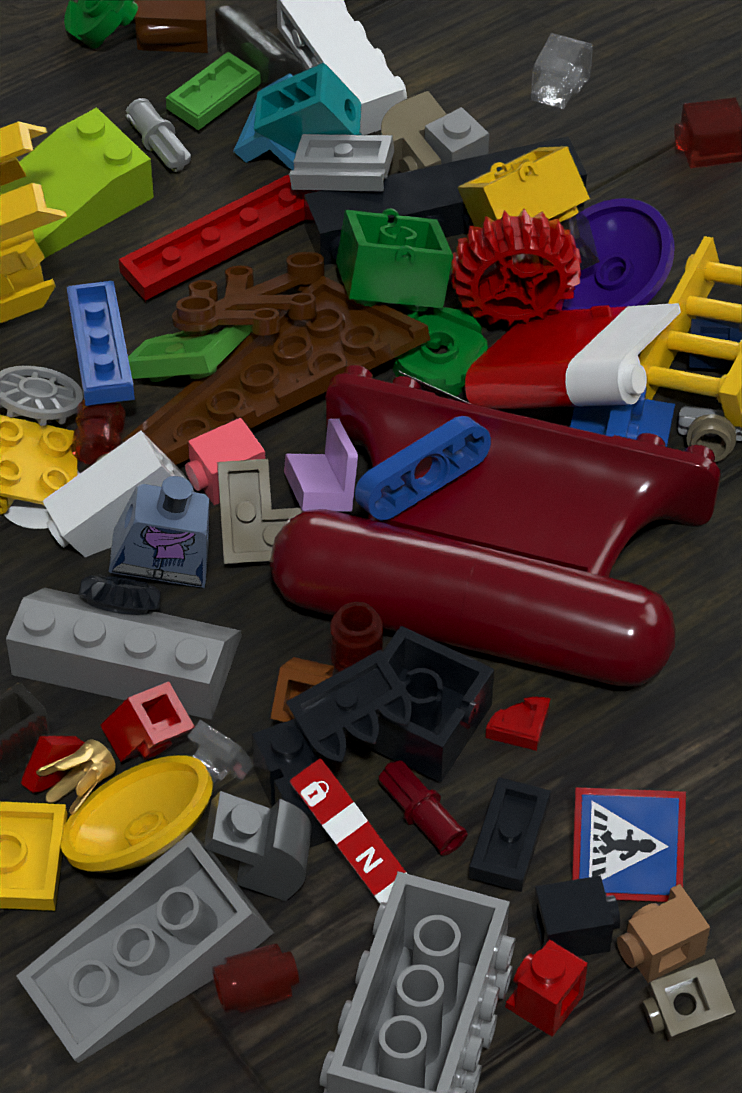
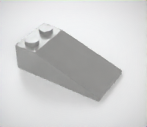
(143, 949)

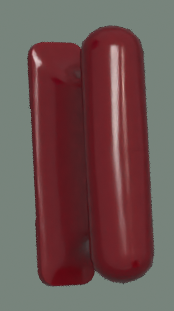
(512, 548)

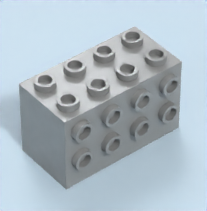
(424, 993)

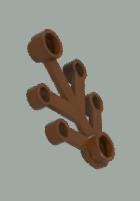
(203, 311)

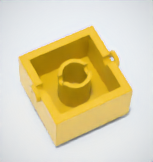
(533, 182)

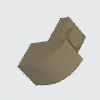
(407, 125)

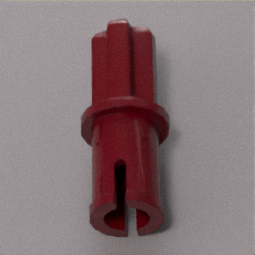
(422, 807)

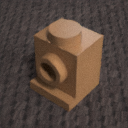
(664, 936)

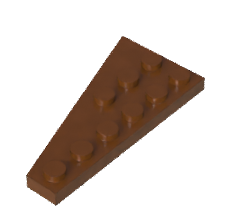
(284, 368)

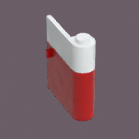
(569, 359)

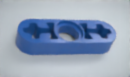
(400, 468)

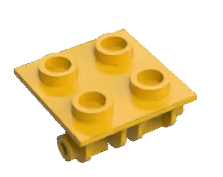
(33, 461)

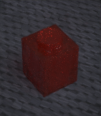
(710, 132)

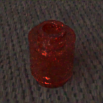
(355, 634)
(255, 978)

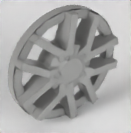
(38, 396)

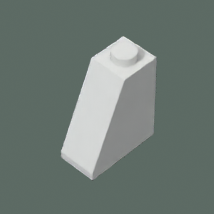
(93, 501)

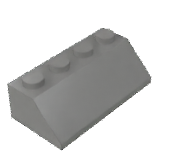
(117, 654)

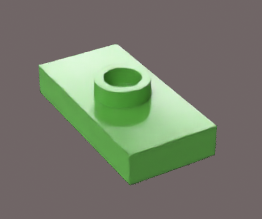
(213, 90)

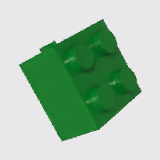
(394, 261)

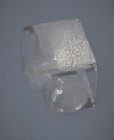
(561, 70)

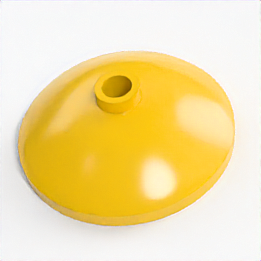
(137, 815)

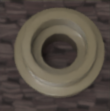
(714, 424)

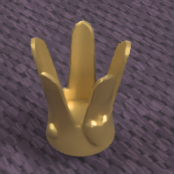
(89, 766)

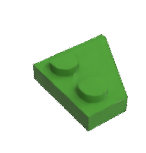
(184, 354)

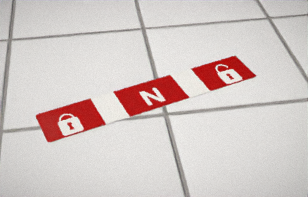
(348, 828)

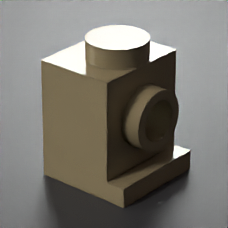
(700, 983)

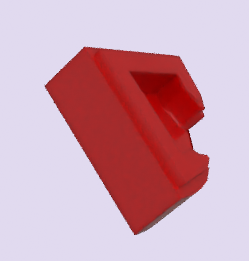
(520, 723)
(46, 752)

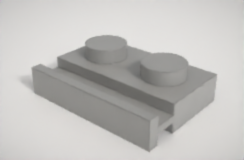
(342, 162)

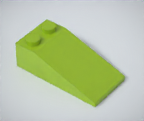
(89, 174)

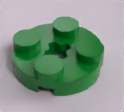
(96, 19)
(448, 370)

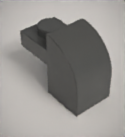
(265, 840)

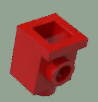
(147, 723)
(548, 987)

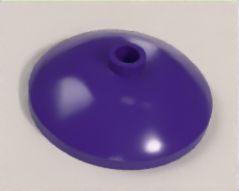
(633, 255)

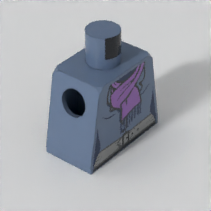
(163, 534)

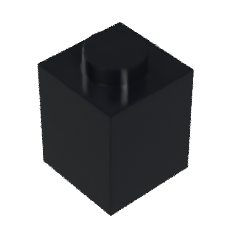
(576, 915)

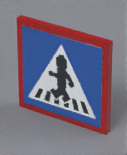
(630, 841)

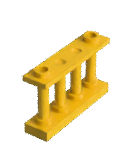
(691, 293)

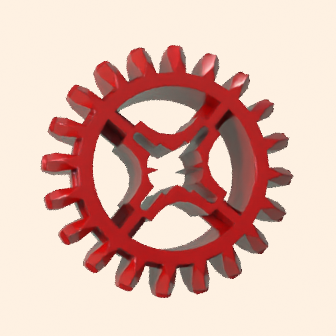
(516, 268)

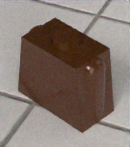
(171, 25)

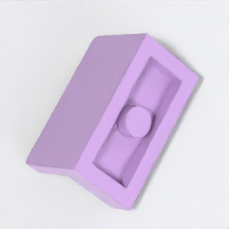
(326, 478)

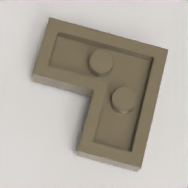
(246, 511)

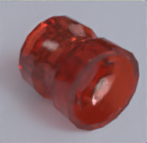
(97, 430)

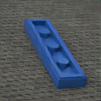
(100, 343)

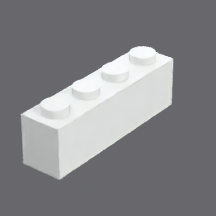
(327, 34)

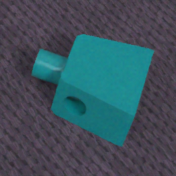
(307, 104)

